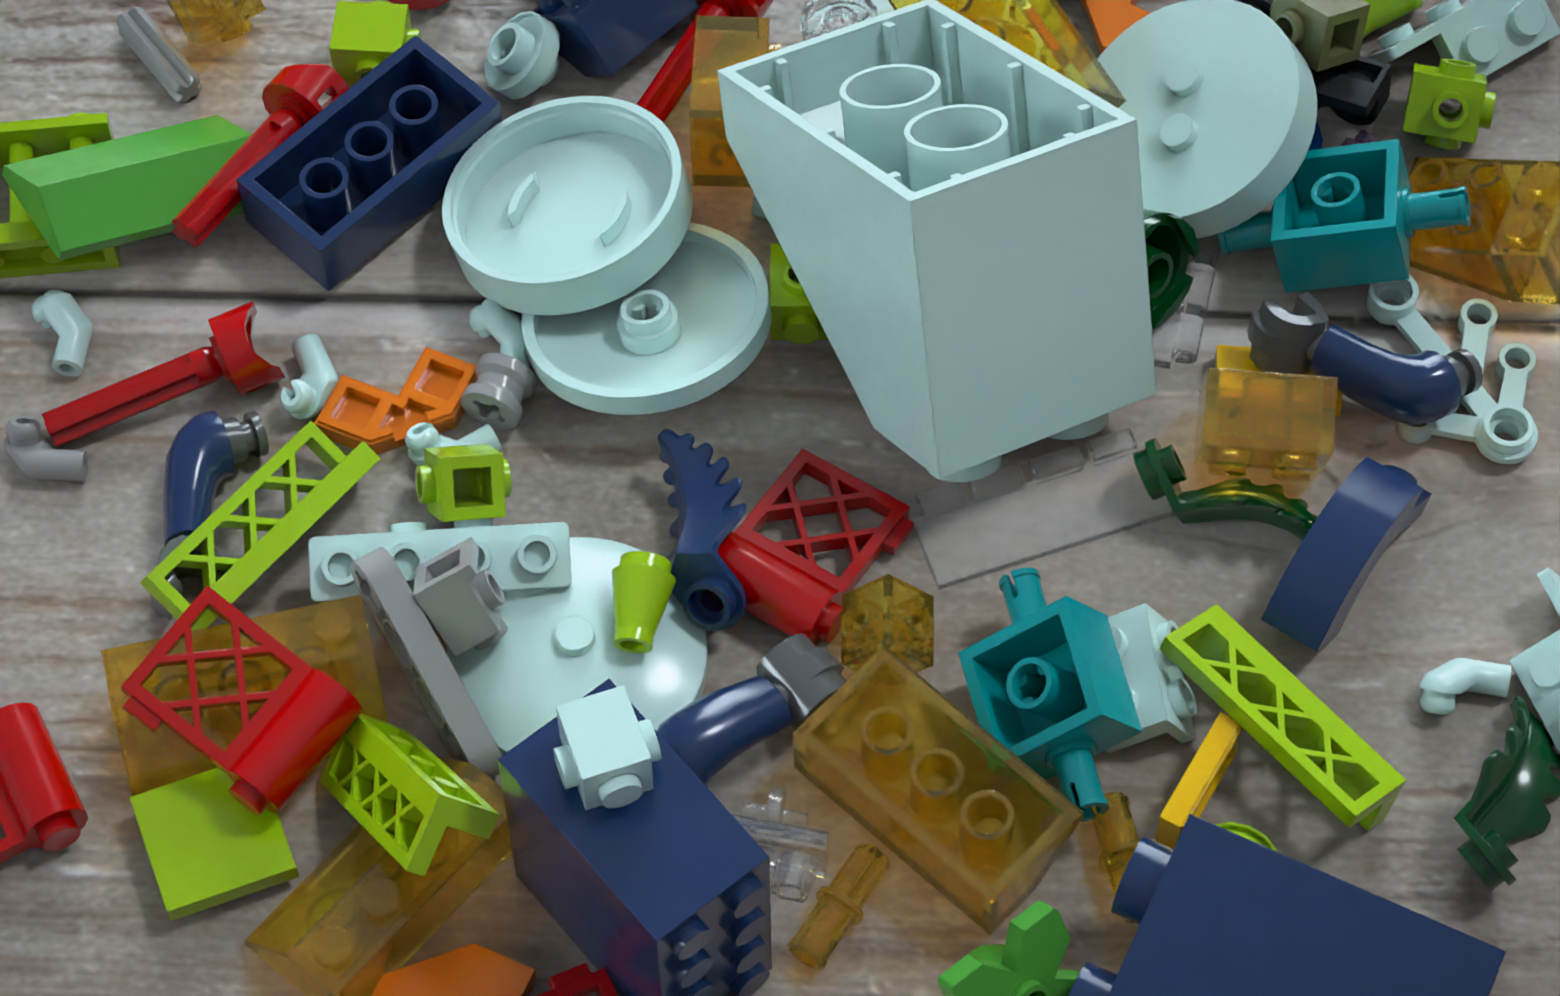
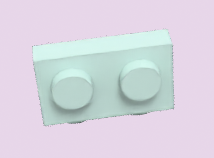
(1155, 682)

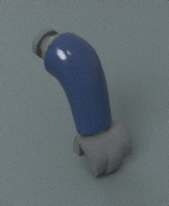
(1395, 385)
(722, 725)

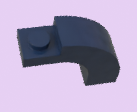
(1343, 550)

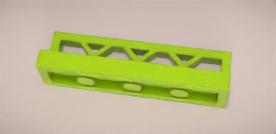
(281, 532)
(1285, 717)
(414, 779)

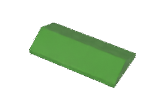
(122, 185)

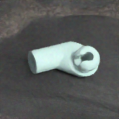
(71, 324)
(503, 325)
(316, 382)
(426, 436)
(1461, 676)

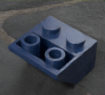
(608, 34)

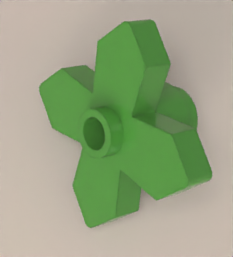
(1022, 966)

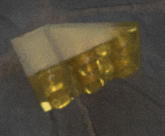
(1512, 232)

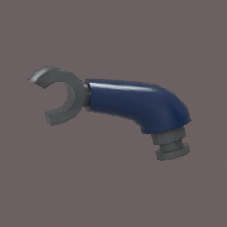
(194, 468)

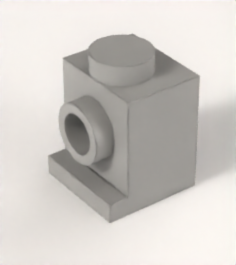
(461, 598)

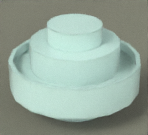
(522, 55)

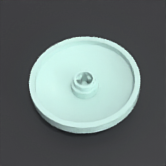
(665, 340)
(564, 649)

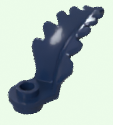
(700, 528)

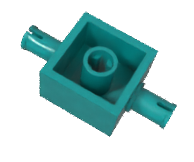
(1347, 218)
(1052, 688)

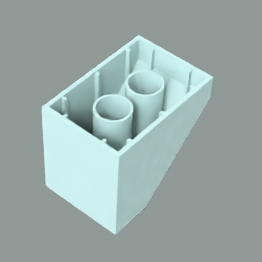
(954, 230)

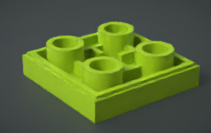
(209, 844)

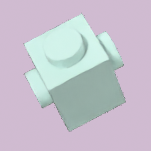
(605, 749)

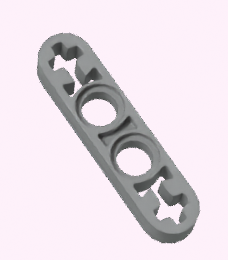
(424, 661)

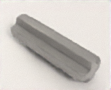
(159, 54)

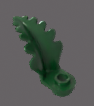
(1228, 500)
(1509, 798)

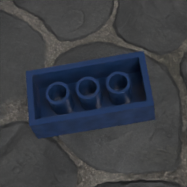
(367, 162)

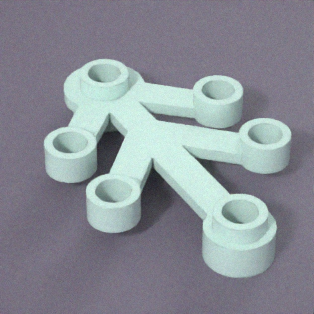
(1486, 415)

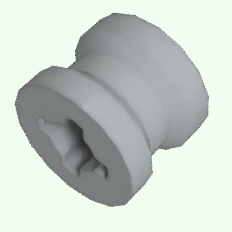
(499, 391)

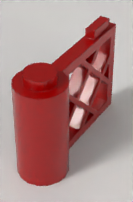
(792, 589)
(285, 735)
(35, 789)

